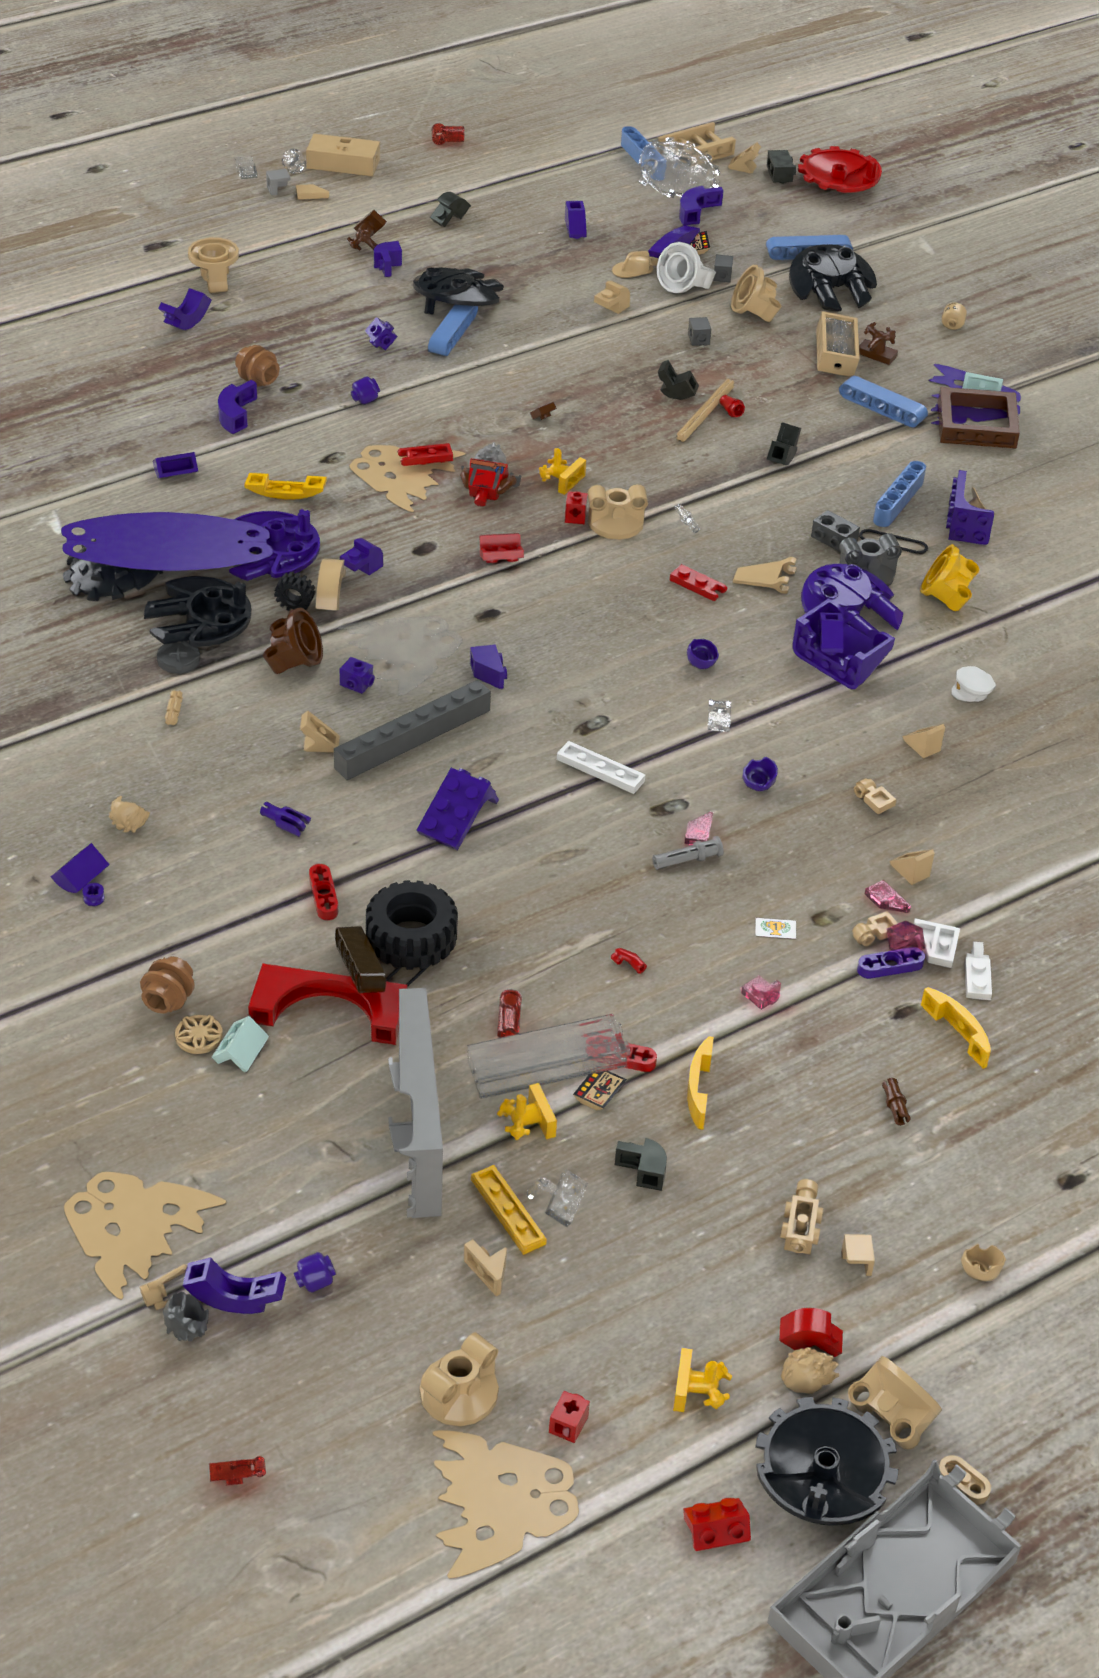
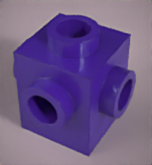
(381, 333)
(356, 675)

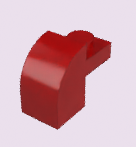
(809, 1328)

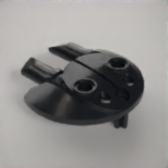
(829, 266)
(456, 287)
(212, 608)

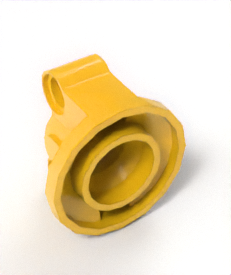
(950, 578)

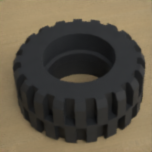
(411, 946)

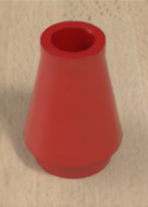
(733, 406)

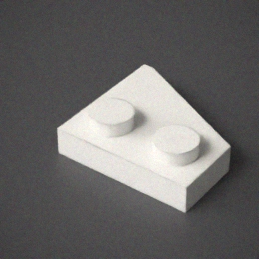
(939, 942)

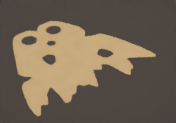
(408, 479)
(140, 1220)
(497, 1505)

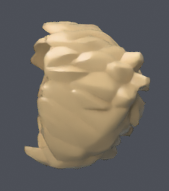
(127, 815)
(808, 1370)

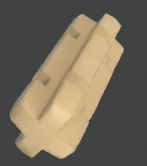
(173, 707)

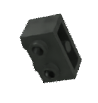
(780, 166)

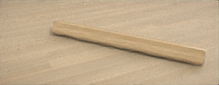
(704, 410)

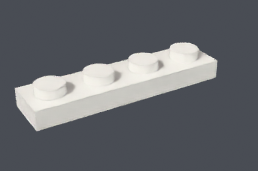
(601, 767)

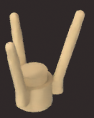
(155, 1291)

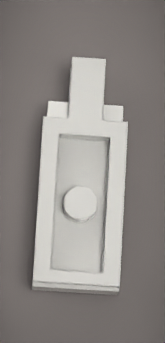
(978, 973)

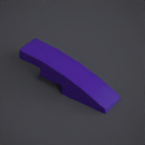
(681, 234)

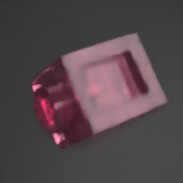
(761, 992)

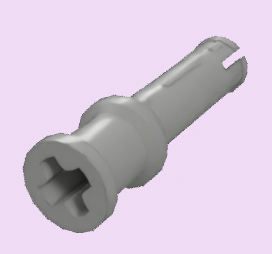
(698, 851)

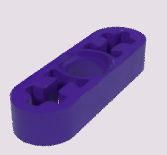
(874, 964)

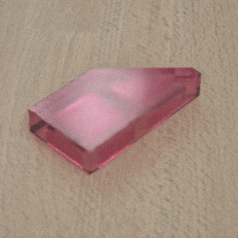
(699, 829)
(886, 897)

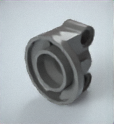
(873, 555)

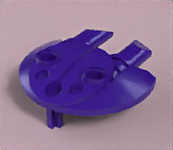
(291, 538)
(851, 589)

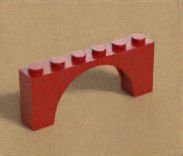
(283, 986)

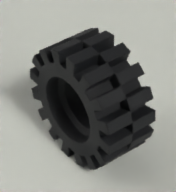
(299, 584)

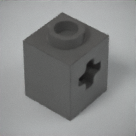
(723, 268)
(699, 331)

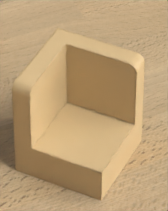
(859, 1250)

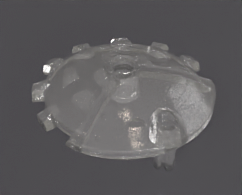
(676, 167)

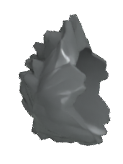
(185, 1317)

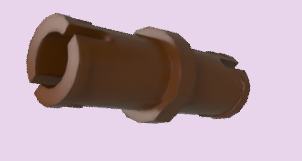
(896, 1101)

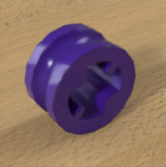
(93, 888)

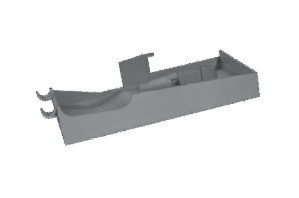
(417, 1078)
(896, 1580)

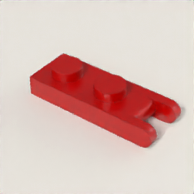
(425, 454)
(697, 582)

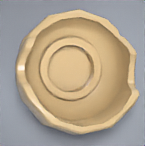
(983, 1263)

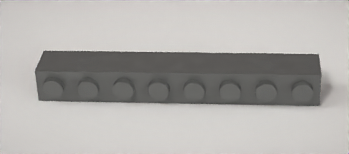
(411, 729)

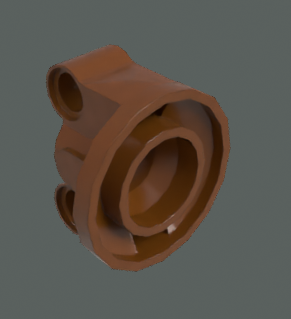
(294, 642)

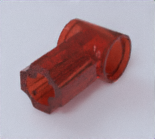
(449, 133)
(509, 1013)

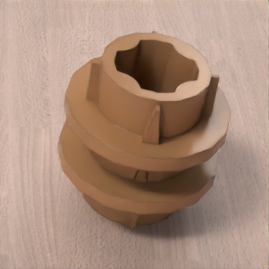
(257, 365)
(167, 984)

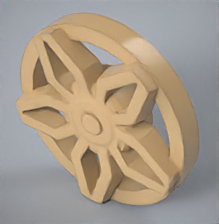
(198, 1034)

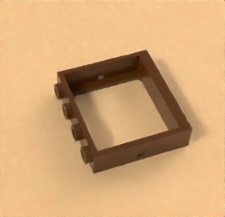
(977, 434)

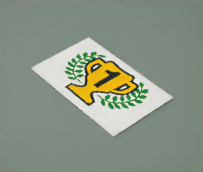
(775, 928)

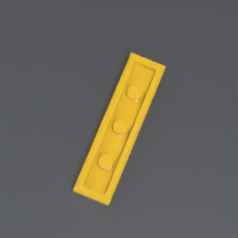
(508, 1209)

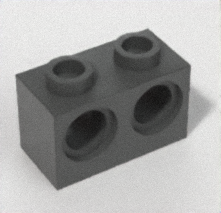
(833, 529)

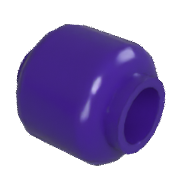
(365, 390)
(315, 1272)

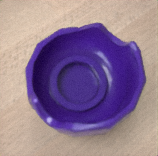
(702, 653)
(760, 774)

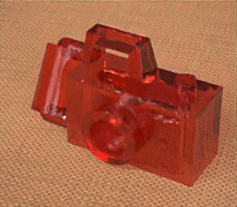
(236, 1470)

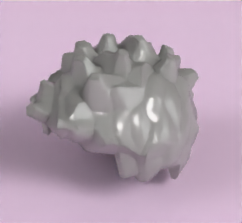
(491, 453)

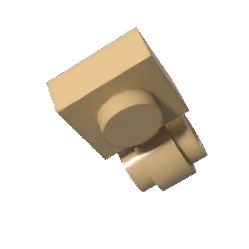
(876, 799)
(875, 926)

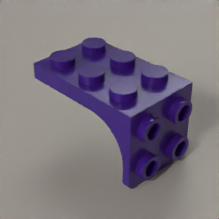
(964, 520)
(456, 807)

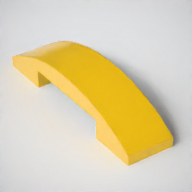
(287, 490)
(941, 1005)
(698, 1101)

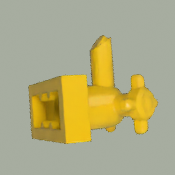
(567, 475)
(535, 1112)
(700, 1382)

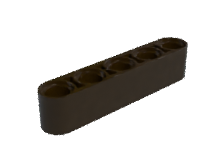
(360, 959)

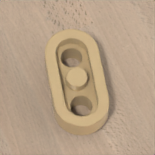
(972, 1481)

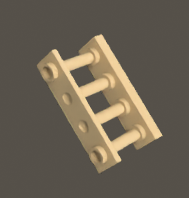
(718, 148)

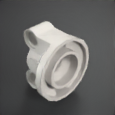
(681, 269)

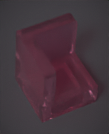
(905, 935)

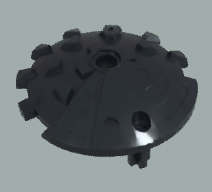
(104, 580)
(833, 1437)

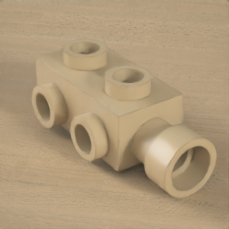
(802, 1215)

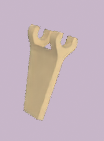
(767, 574)

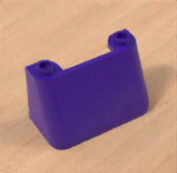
(859, 655)

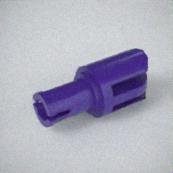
(286, 818)

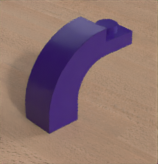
(696, 199)
(189, 312)
(230, 404)
(229, 1292)

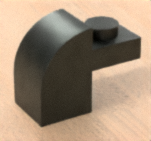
(449, 206)
(674, 385)
(784, 447)
(647, 1159)

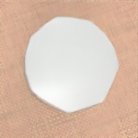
(972, 684)

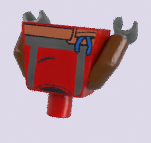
(487, 480)

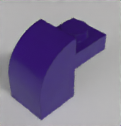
(387, 256)
(363, 556)

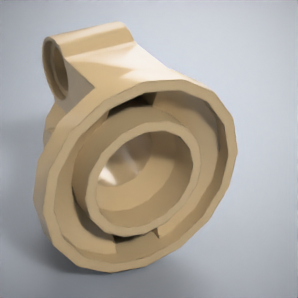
(214, 258)
(755, 294)
(617, 511)
(465, 1398)
(896, 1400)

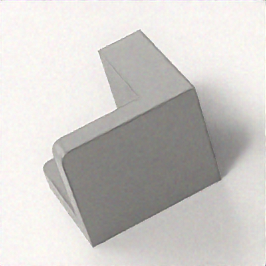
(276, 179)

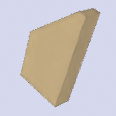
(311, 191)

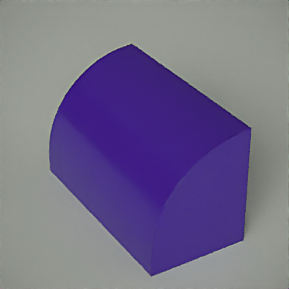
(175, 465)
(80, 869)

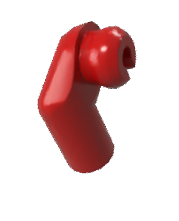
(632, 958)

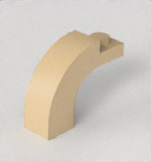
(329, 584)

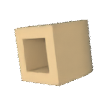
(613, 297)

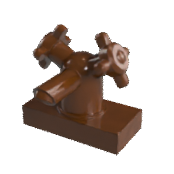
(365, 229)
(877, 347)

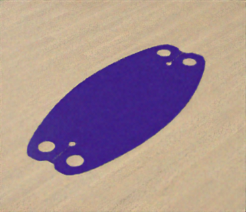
(166, 541)

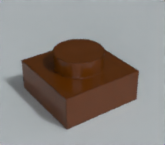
(543, 412)

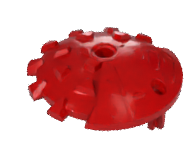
(840, 169)

